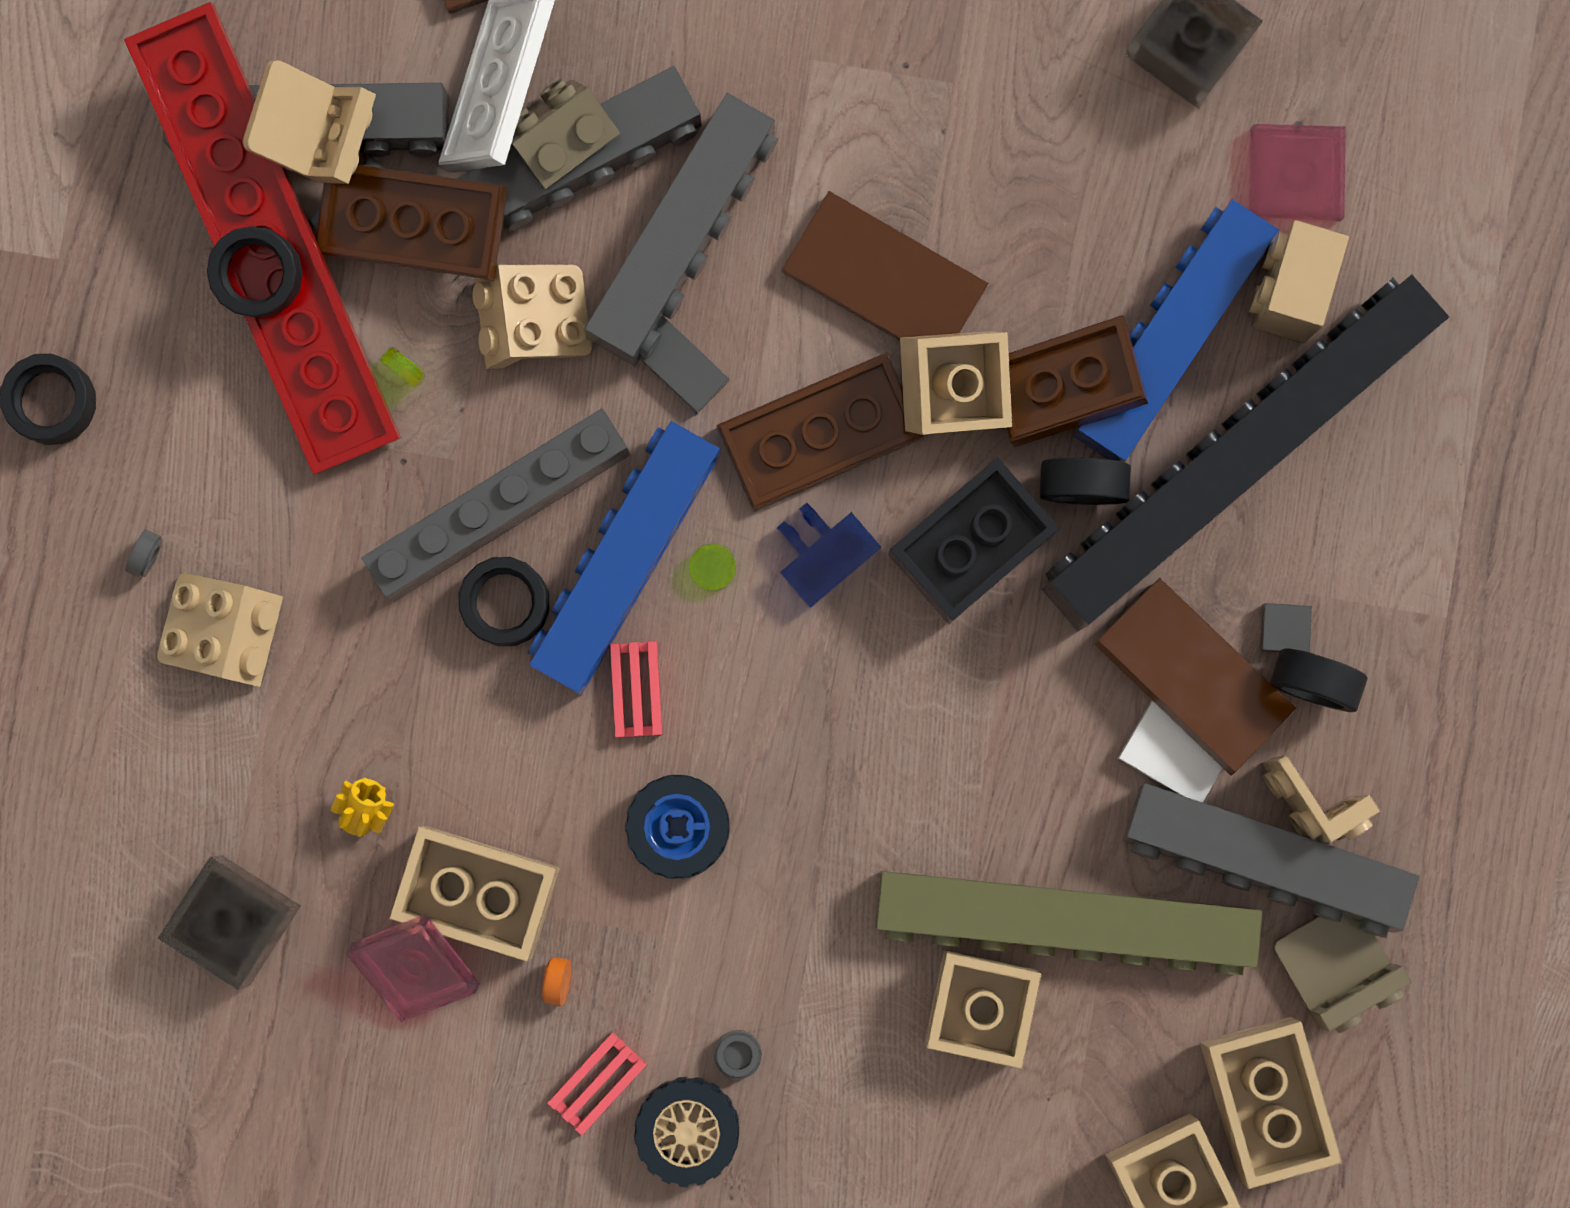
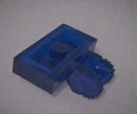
(830, 558)

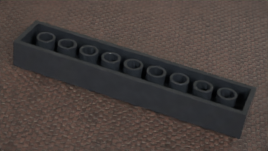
(1253, 445)

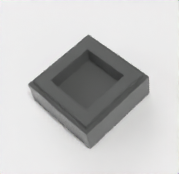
(1285, 627)

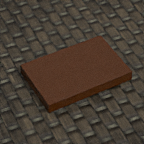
(1073, 381)

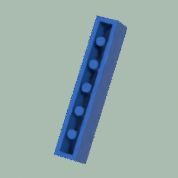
(1184, 320)
(625, 557)

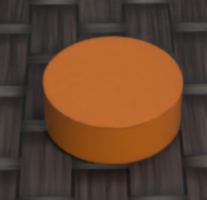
(557, 981)

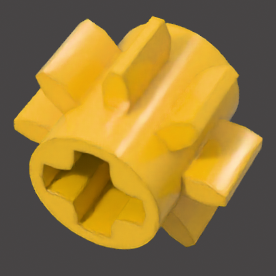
(362, 807)

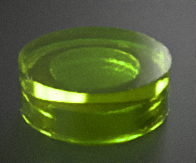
(402, 367)
(712, 567)

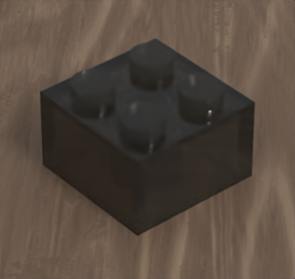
(1193, 44)
(229, 922)

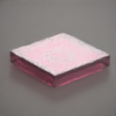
(1297, 172)
(413, 968)

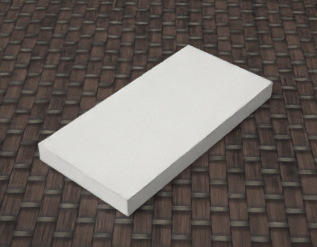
(495, 84)

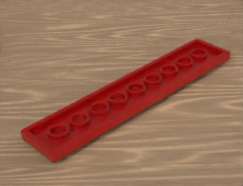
(312, 342)

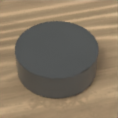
(144, 554)
(738, 1054)

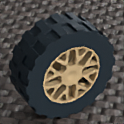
(687, 1131)

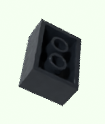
(973, 540)

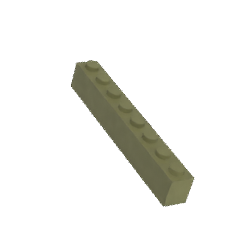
(1068, 920)

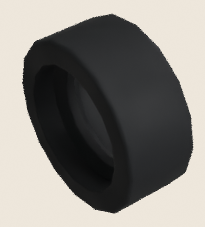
(218, 268)
(15, 384)
(1085, 481)
(502, 566)
(1318, 680)

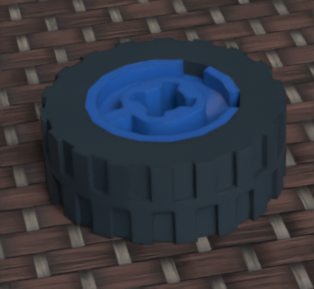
(677, 826)

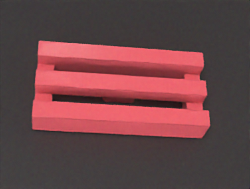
(634, 649)
(570, 1113)

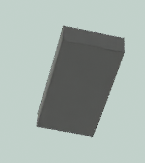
(684, 368)

